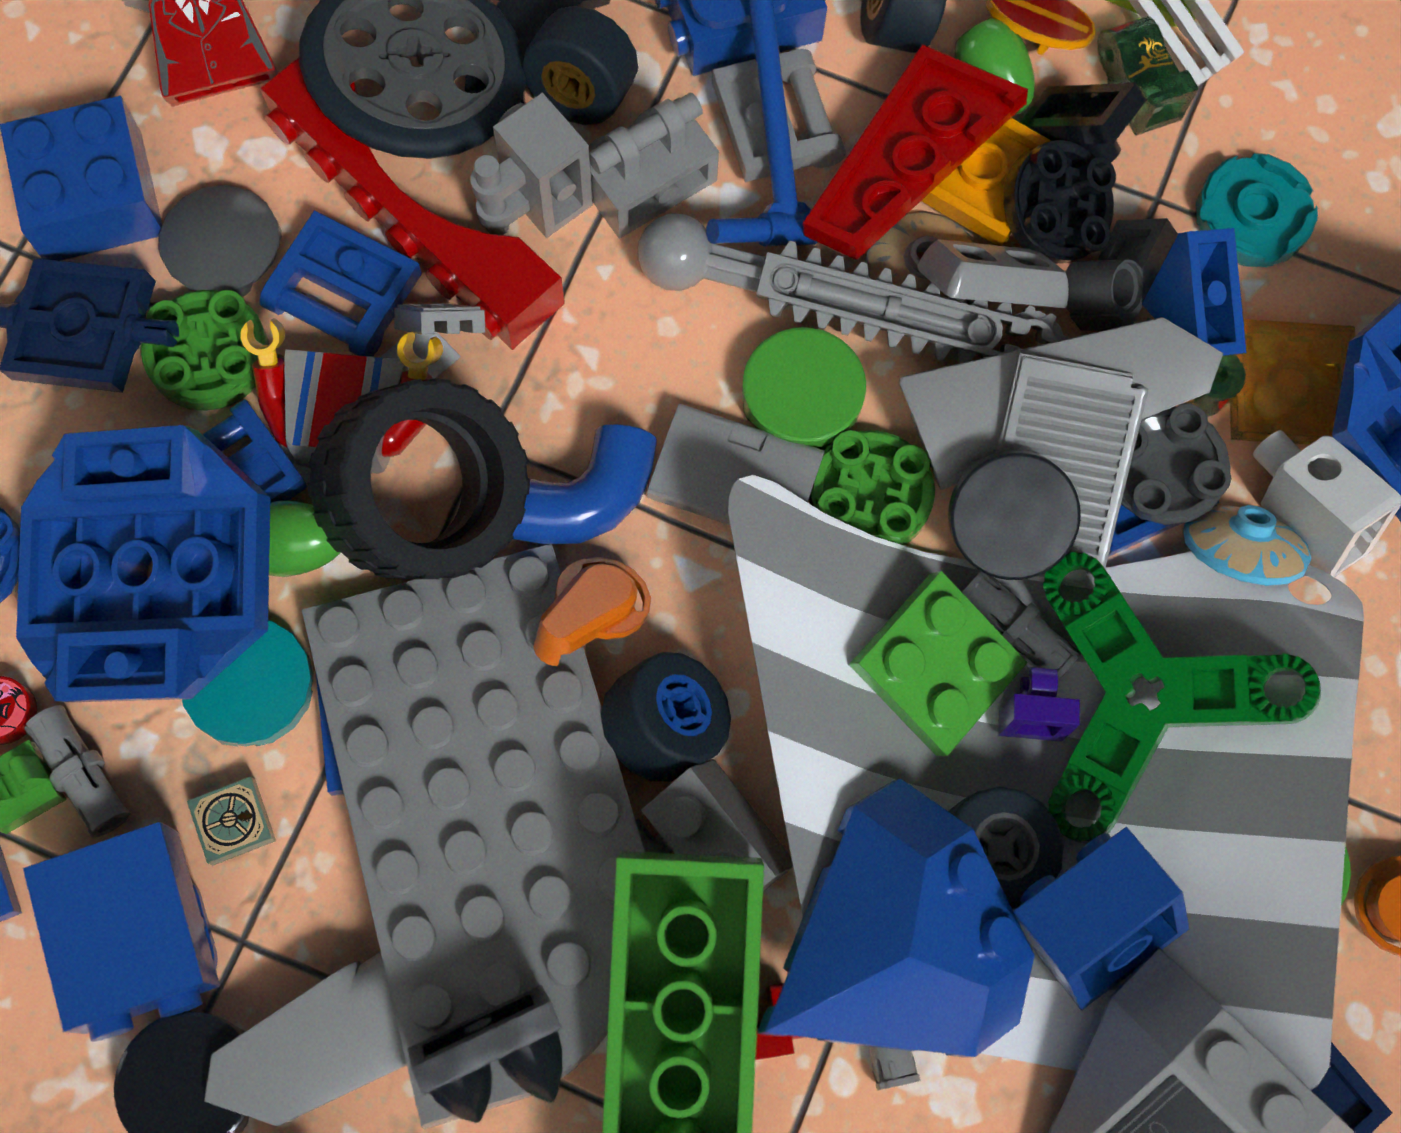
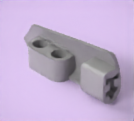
(964, 404)
(311, 1048)

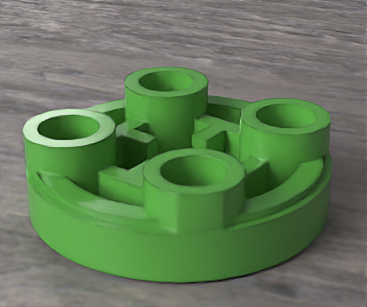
(209, 361)
(803, 386)
(875, 484)

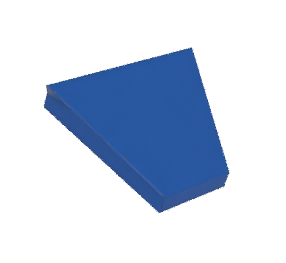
(1202, 289)

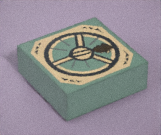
(231, 821)

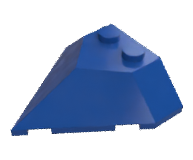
(905, 937)

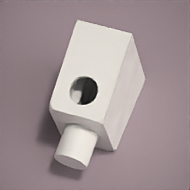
(1326, 499)

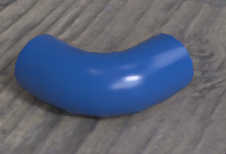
(598, 498)

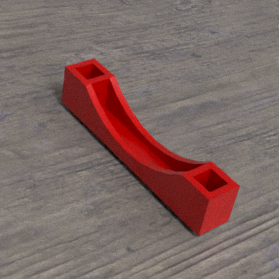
(474, 266)

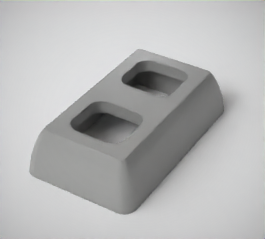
(995, 274)

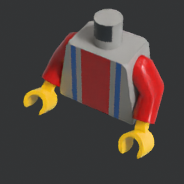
(310, 387)

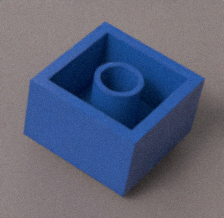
(81, 179)
(1102, 915)

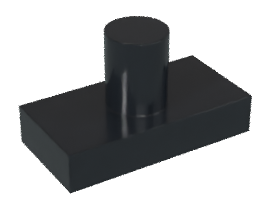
(1086, 115)

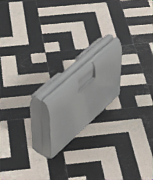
(710, 453)

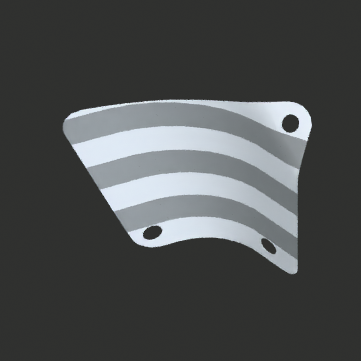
(1230, 812)

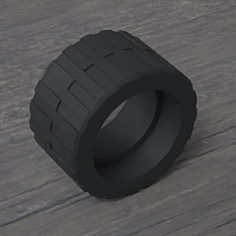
(490, 468)

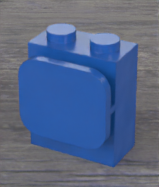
(721, 34)
(122, 931)

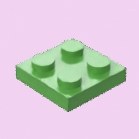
(938, 663)

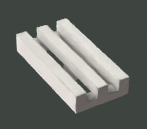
(1212, 25)

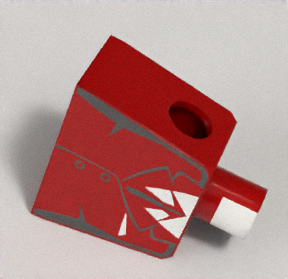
(207, 49)

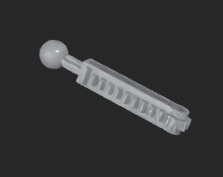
(678, 256)

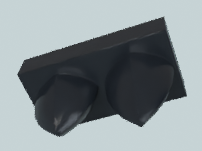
(516, 1033)

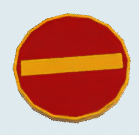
(1045, 22)

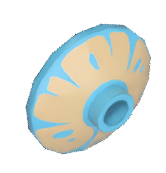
(1248, 545)

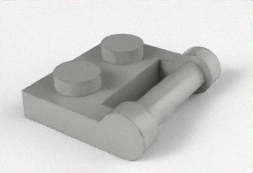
(741, 108)

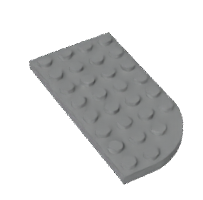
(476, 802)

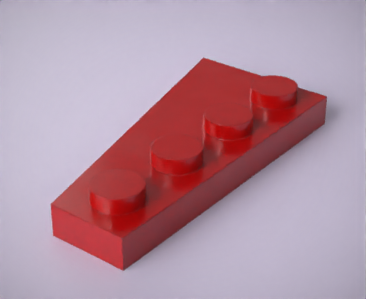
(913, 142)

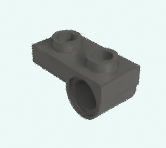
(1112, 289)

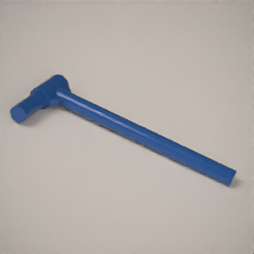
(785, 217)

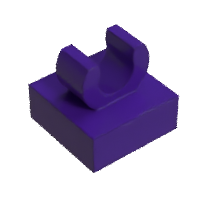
(1038, 710)

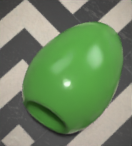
(998, 51)
(296, 540)

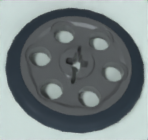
(383, 120)

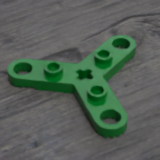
(1195, 694)

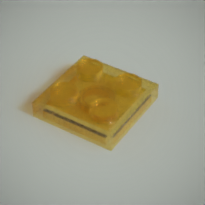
(1289, 380)

